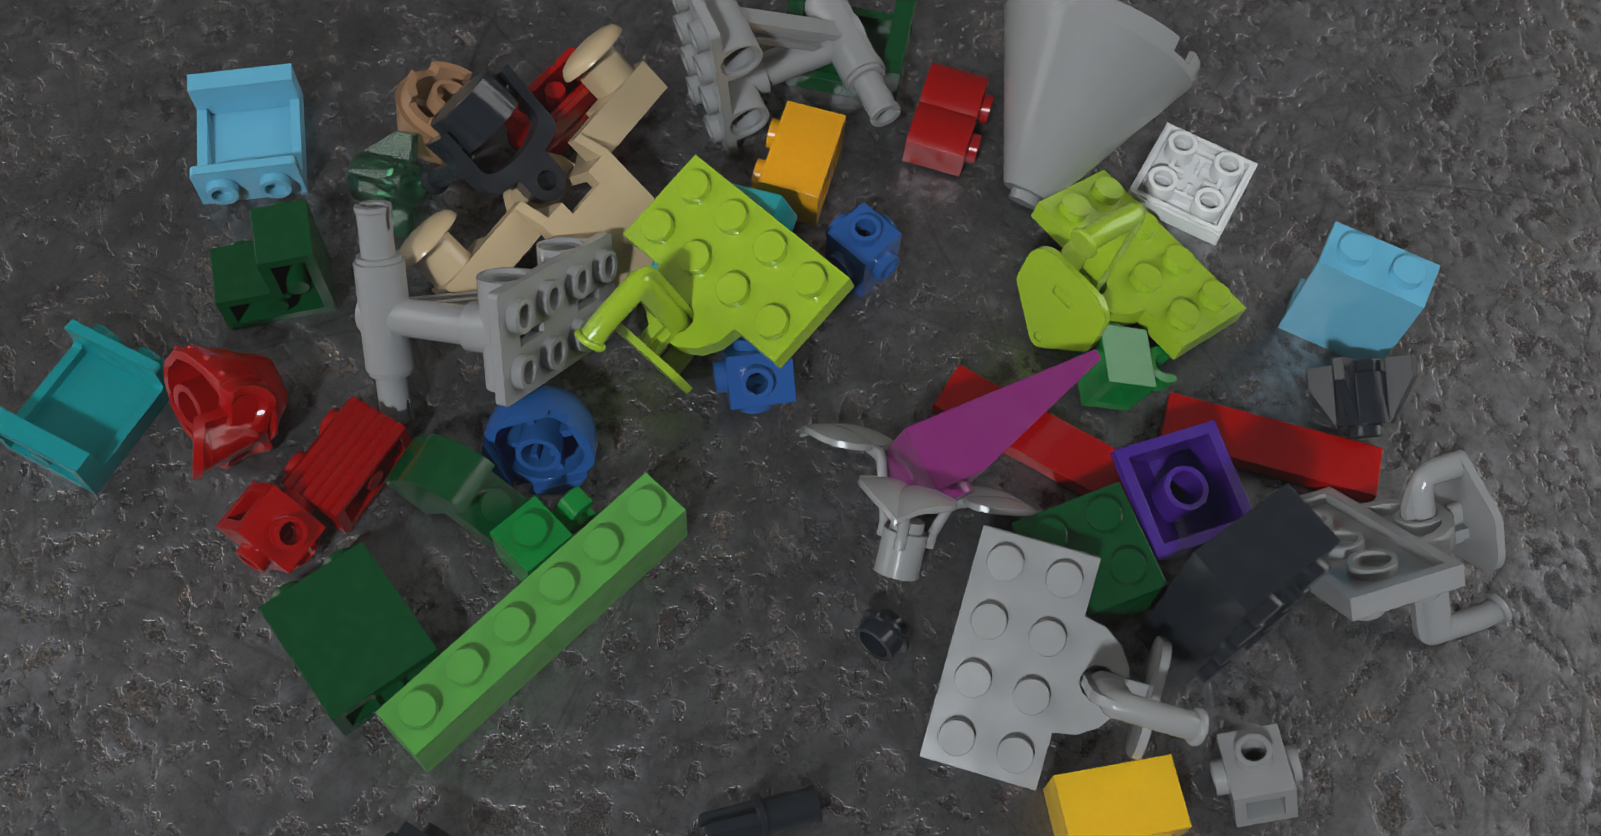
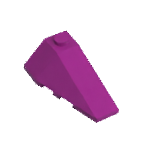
(964, 441)

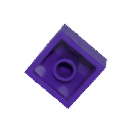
(1181, 488)

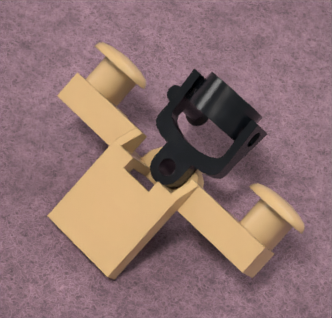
(533, 177)

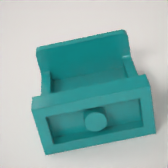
(88, 408)

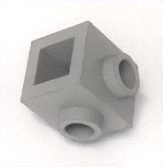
(1257, 774)

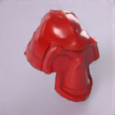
(224, 403)

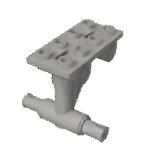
(733, 73)
(514, 318)

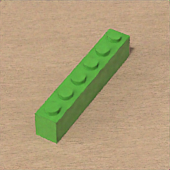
(534, 623)

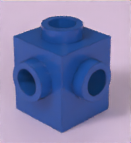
(863, 247)
(752, 380)

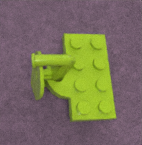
(1118, 270)
(718, 278)

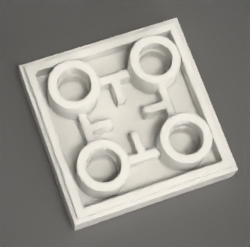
(1192, 183)

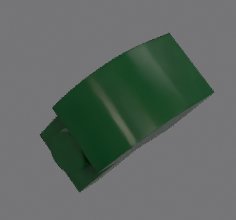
(454, 480)

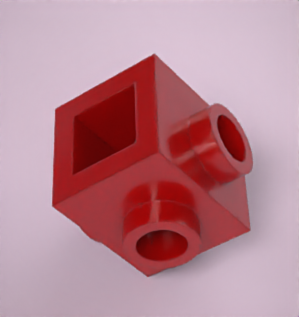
(272, 528)

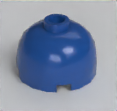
(542, 441)

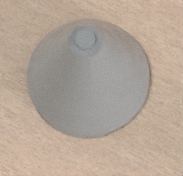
(1080, 87)

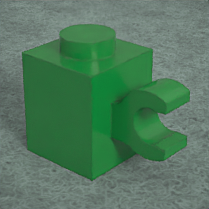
(1125, 370)
(536, 534)

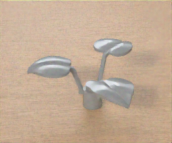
(904, 537)

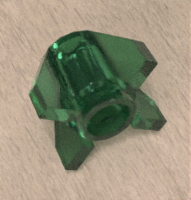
(389, 174)

